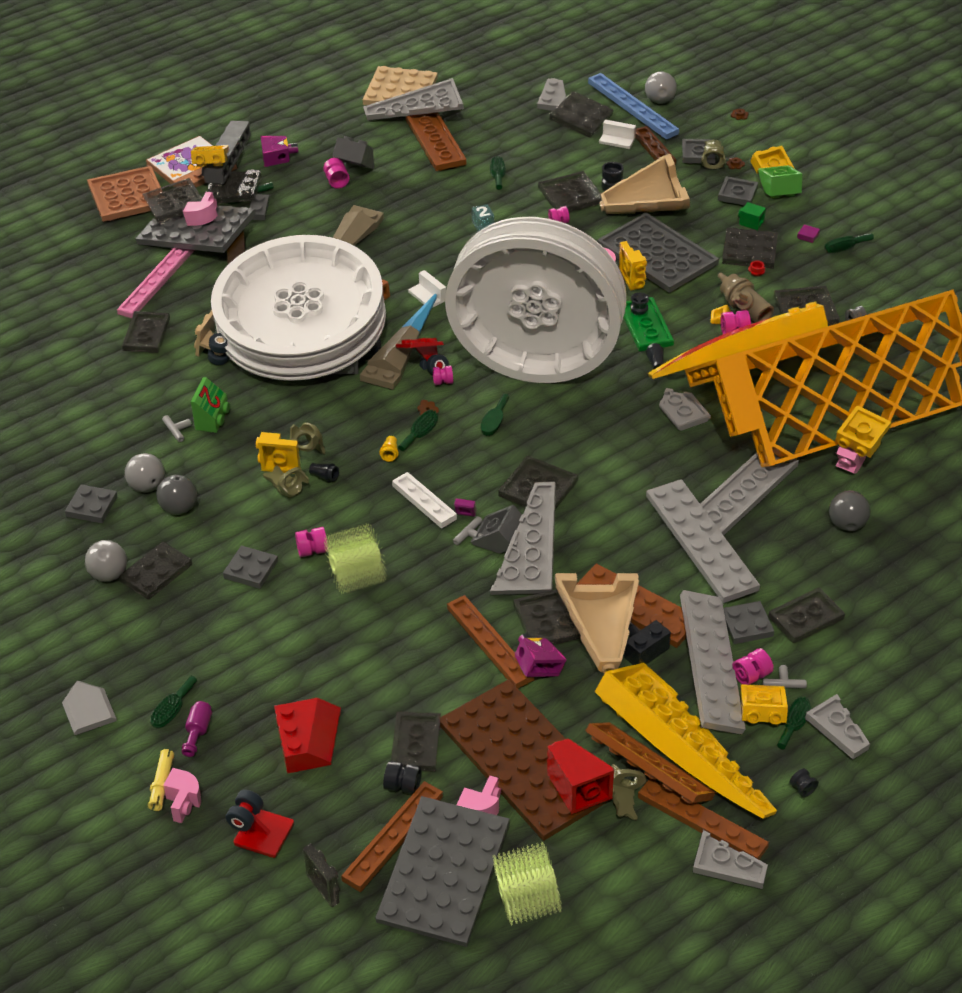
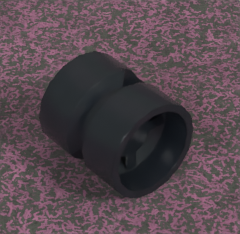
(612, 174)
(399, 777)

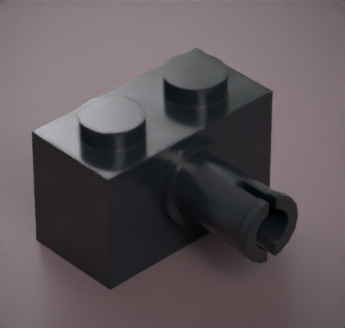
(646, 643)

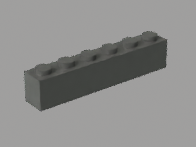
(236, 137)

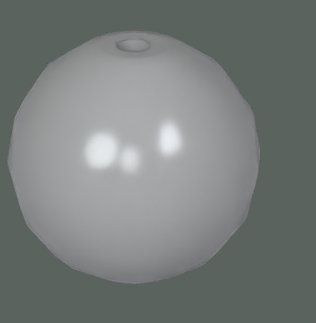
(660, 87)
(144, 472)
(105, 560)

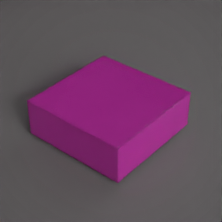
(808, 233)
(465, 507)

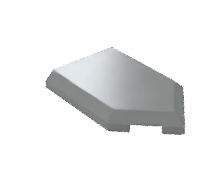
(683, 409)
(87, 707)

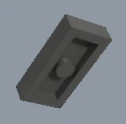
(260, 206)

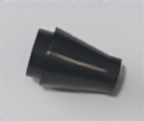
(655, 355)
(326, 471)

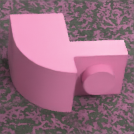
(201, 212)
(849, 460)
(184, 791)
(486, 801)

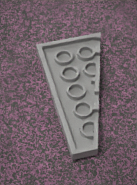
(430, 99)
(531, 549)

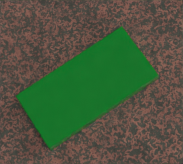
(648, 327)

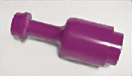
(196, 725)

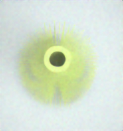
(355, 558)
(527, 883)

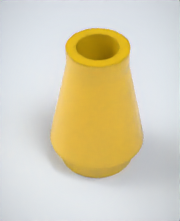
(389, 449)

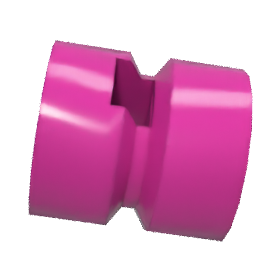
(336, 173)
(733, 321)
(311, 542)
(753, 667)

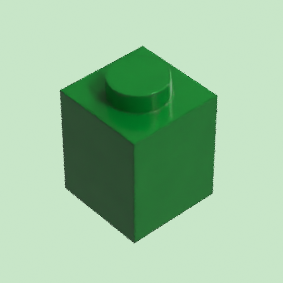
(752, 216)

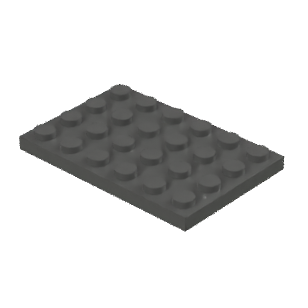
(212, 237)
(669, 255)
(443, 871)

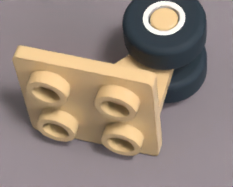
(214, 342)

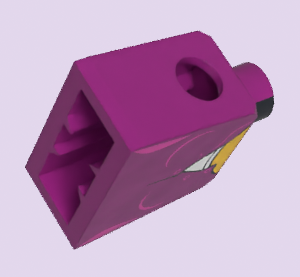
(276, 150)
(538, 657)

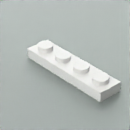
(424, 500)

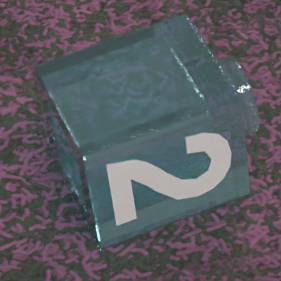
(482, 216)

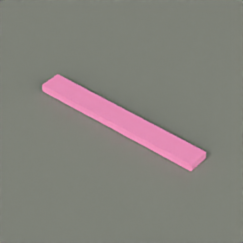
(154, 281)

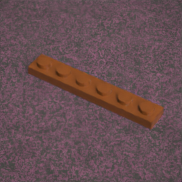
(488, 640)
(702, 819)
(387, 840)

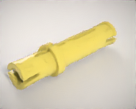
(157, 788)

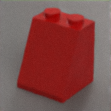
(578, 775)

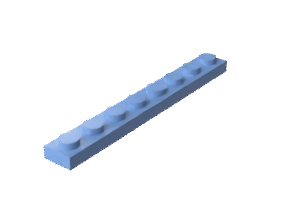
(633, 106)

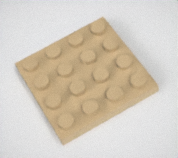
(396, 81)

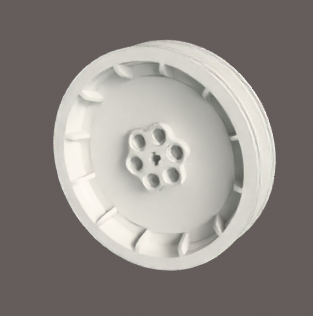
(536, 300)
(299, 307)

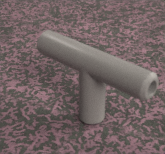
(174, 428)
(469, 530)
(784, 680)

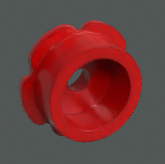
(756, 268)

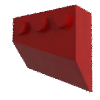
(307, 733)

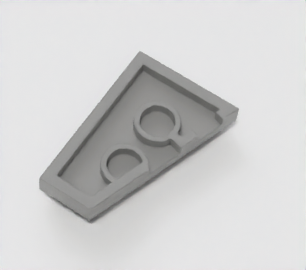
(551, 95)
(837, 726)
(723, 862)

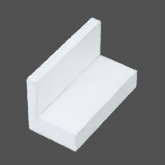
(618, 134)
(427, 288)

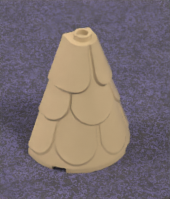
(647, 191)
(600, 615)

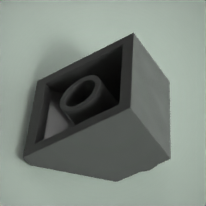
(354, 152)
(497, 529)

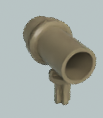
(741, 294)

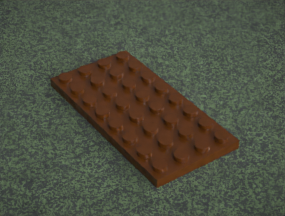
(510, 741)

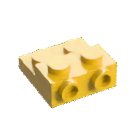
(209, 154)
(770, 158)
(632, 266)
(862, 432)
(277, 452)
(763, 704)

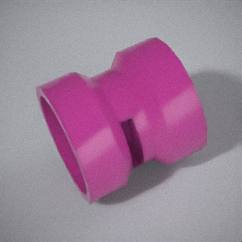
(560, 214)
(442, 375)

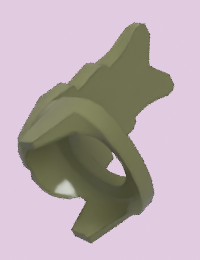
(715, 147)
(312, 435)
(286, 484)
(624, 790)

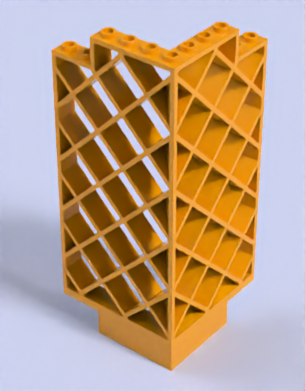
(743, 402)

